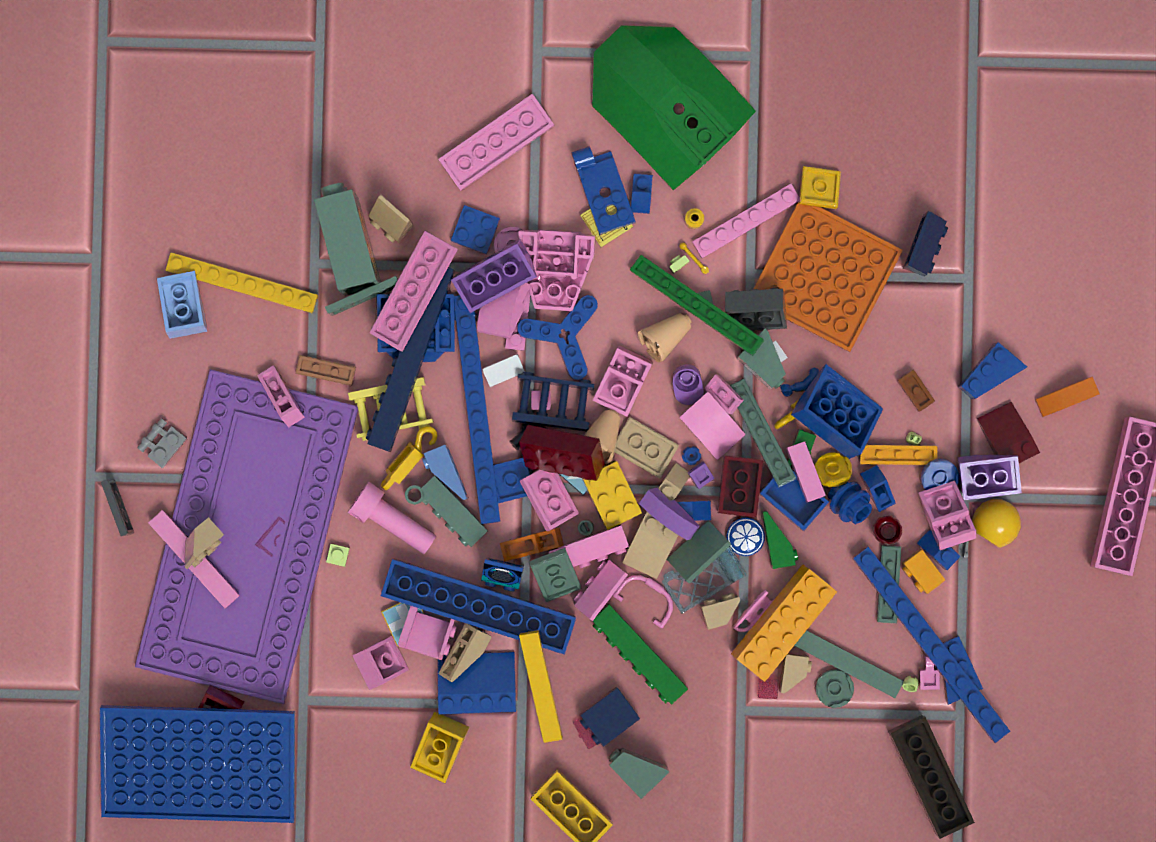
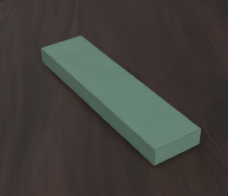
(891, 561)

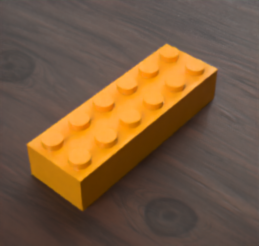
(783, 622)

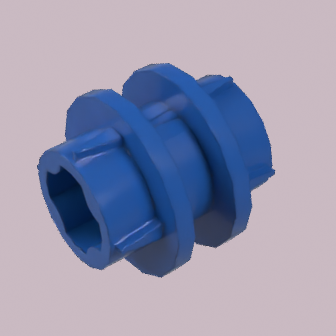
(850, 502)

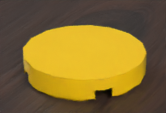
(833, 469)

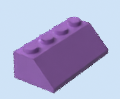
(494, 276)

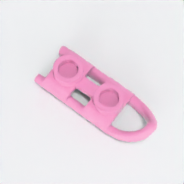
(750, 613)

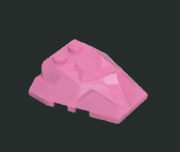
(560, 266)

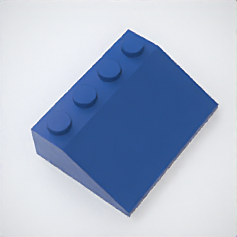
(838, 412)
(481, 688)

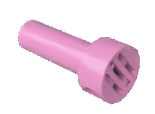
(370, 505)

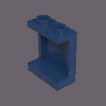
(609, 717)

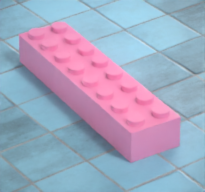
(1127, 498)

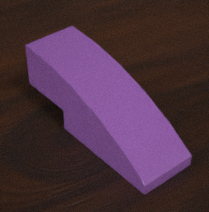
(669, 513)

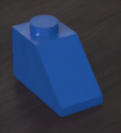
(878, 488)
(697, 509)
(944, 557)

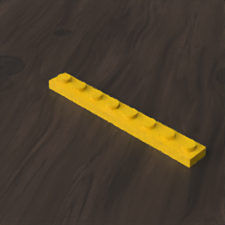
(243, 283)

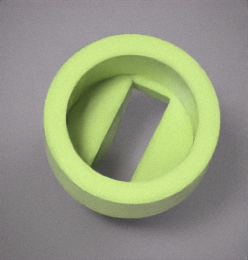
(910, 684)

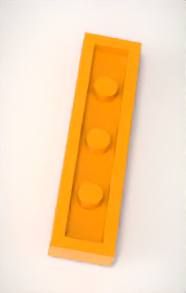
(898, 455)

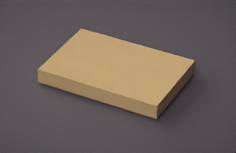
(645, 447)

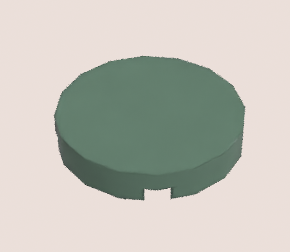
(834, 688)

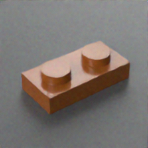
(916, 390)

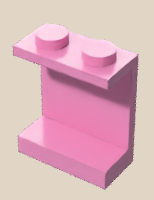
(426, 634)

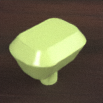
(913, 438)

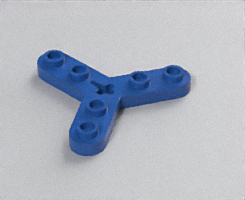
(550, 332)

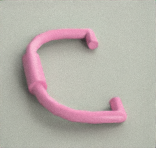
(654, 585)

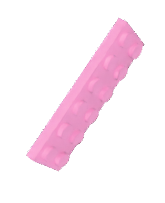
(496, 142)
(413, 291)

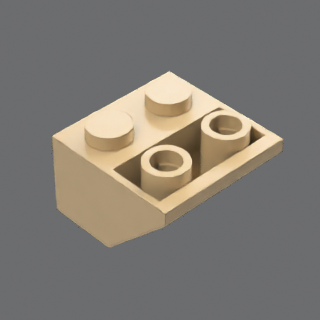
(202, 542)
(719, 612)

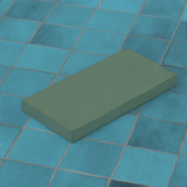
(361, 296)

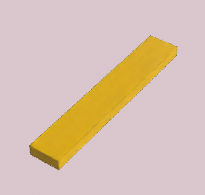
(541, 686)

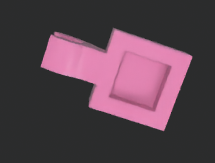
(929, 676)

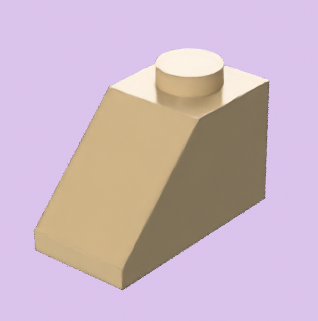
(674, 482)
(794, 670)

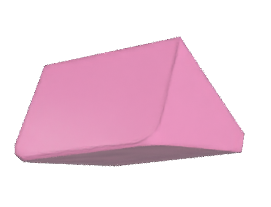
(535, 400)

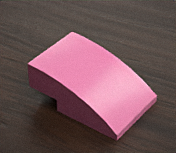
(503, 313)
(622, 381)
(712, 425)
(947, 515)

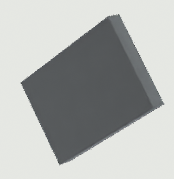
(117, 507)

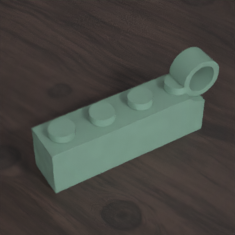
(451, 509)

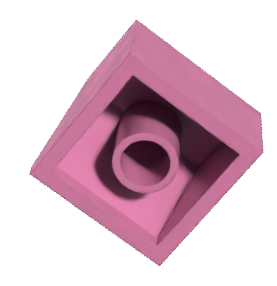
(380, 663)

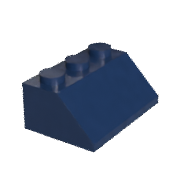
(926, 244)

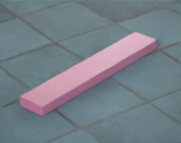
(205, 571)

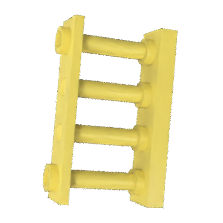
(360, 397)

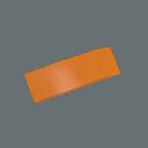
(1067, 396)
(531, 544)

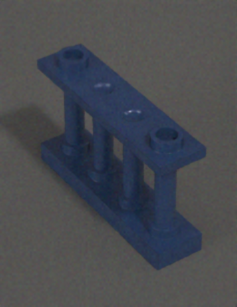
(541, 417)

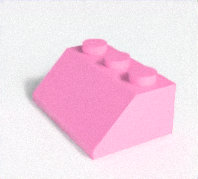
(599, 589)

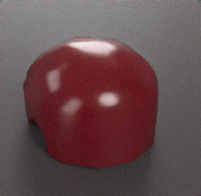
(887, 530)

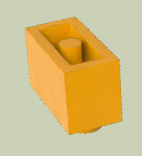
(922, 571)

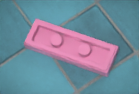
(805, 472)

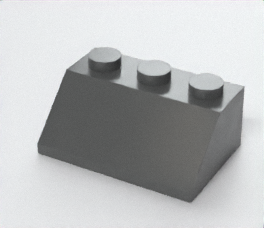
(757, 308)

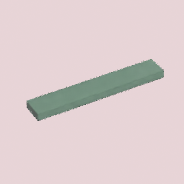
(763, 435)
(849, 663)

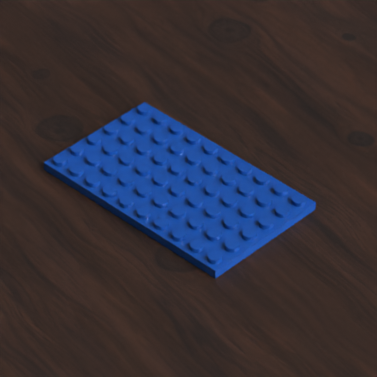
(197, 764)

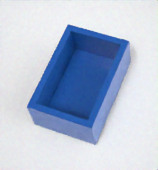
(792, 503)

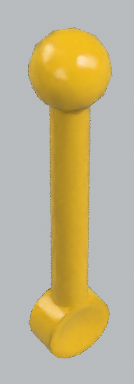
(704, 269)

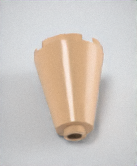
(664, 336)
(606, 429)

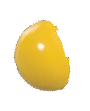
(997, 522)

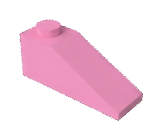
(280, 396)

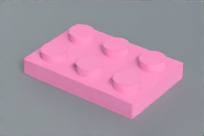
(549, 498)

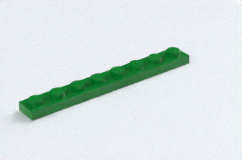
(697, 305)

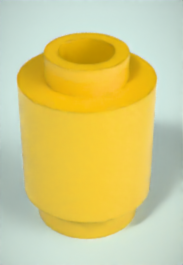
(694, 224)

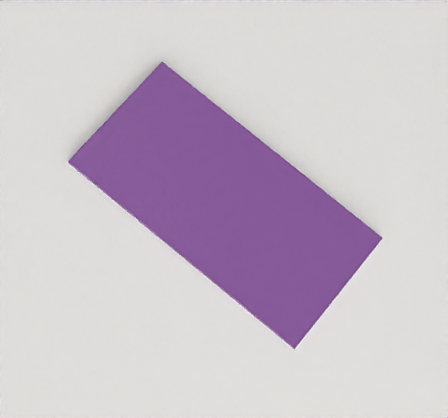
(244, 476)

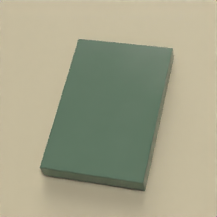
(698, 552)
(555, 574)

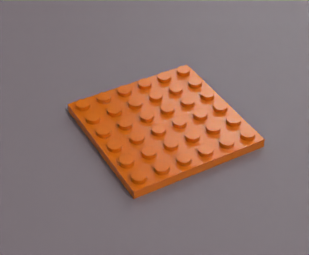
(828, 273)

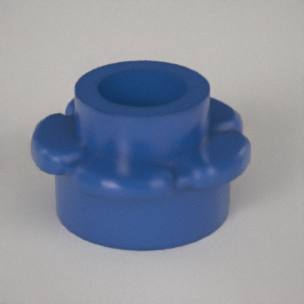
(696, 455)

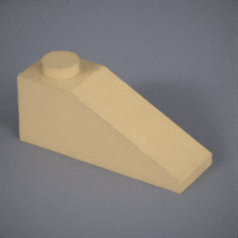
(465, 651)

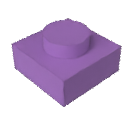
(700, 475)

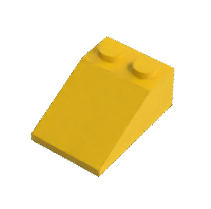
(439, 747)

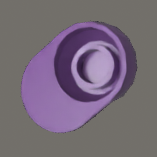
(687, 384)

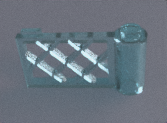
(727, 566)

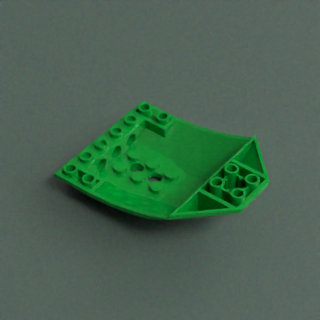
(639, 81)

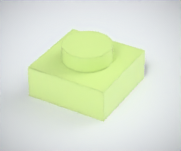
(677, 263)
(338, 555)

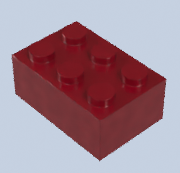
(740, 486)

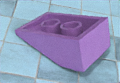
(989, 476)

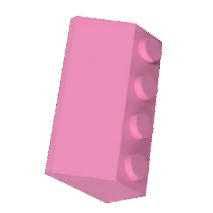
(596, 547)

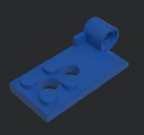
(602, 173)

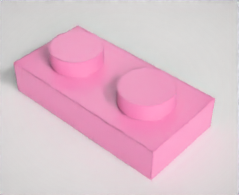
(724, 394)

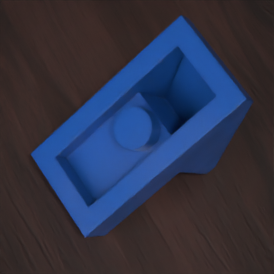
(641, 193)

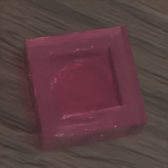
(768, 689)

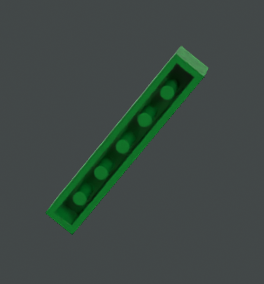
(640, 654)

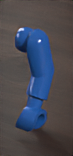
(788, 389)

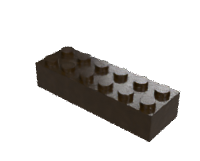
(931, 776)

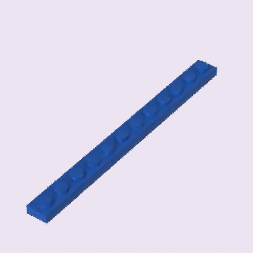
(477, 413)
(931, 645)

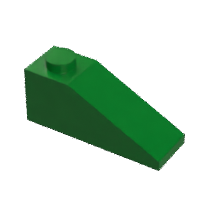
(779, 548)

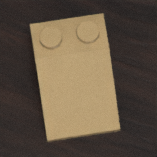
(390, 219)
(650, 546)

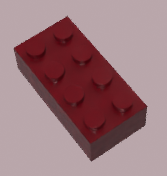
(562, 452)

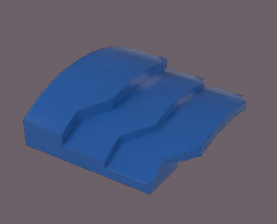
(443, 336)

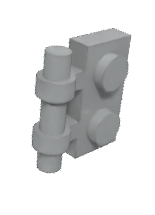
(166, 447)

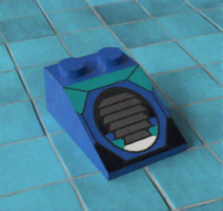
(502, 573)

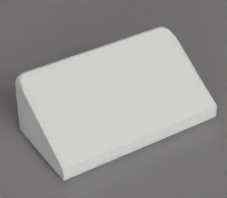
(503, 370)

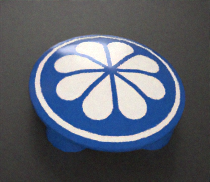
(745, 536)

